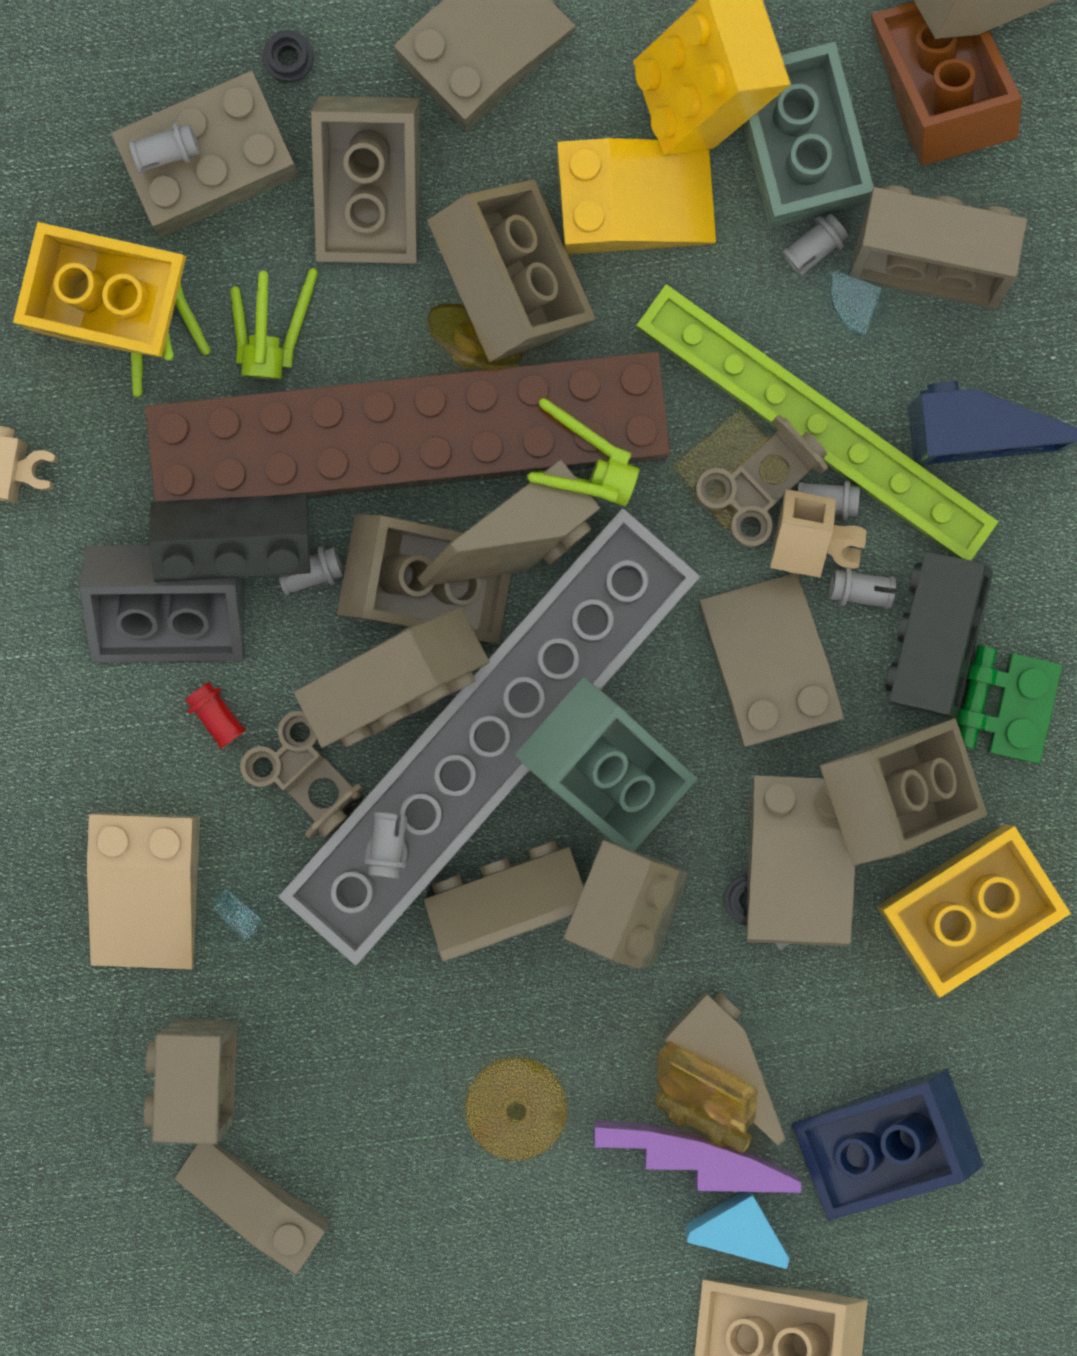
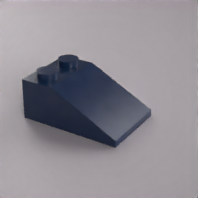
(975, 426)
(889, 1145)

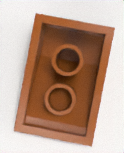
(947, 90)

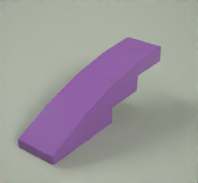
(714, 1166)

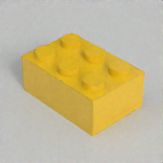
(710, 73)
(973, 910)

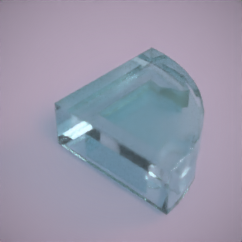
(853, 301)
(237, 915)

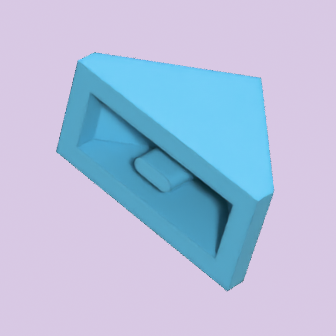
(738, 1229)

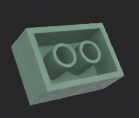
(809, 142)
(606, 765)

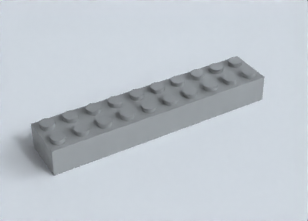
(467, 754)

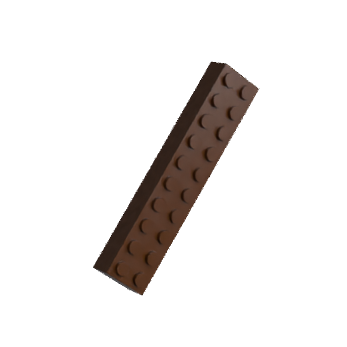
(406, 430)

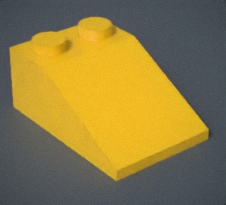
(632, 196)
(99, 290)

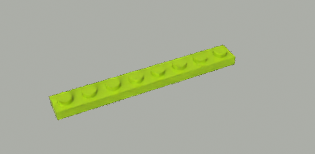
(849, 445)

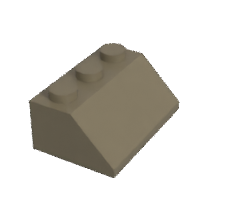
(938, 247)
(504, 900)

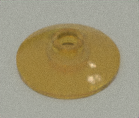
(455, 333)
(521, 1082)

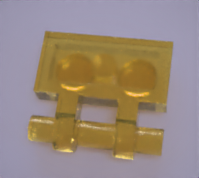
(705, 1097)

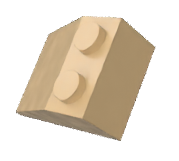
(142, 889)
(777, 1321)

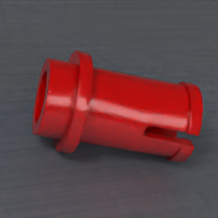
(214, 714)

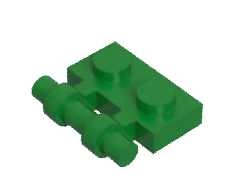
(1022, 709)

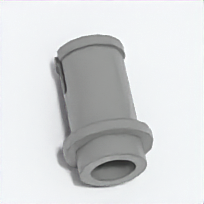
(164, 148)
(815, 244)
(846, 497)
(324, 567)
(860, 588)
(387, 845)

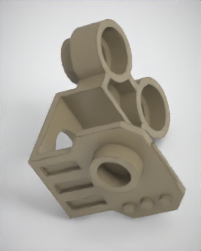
(749, 493)
(296, 769)

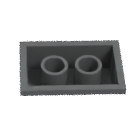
(157, 621)

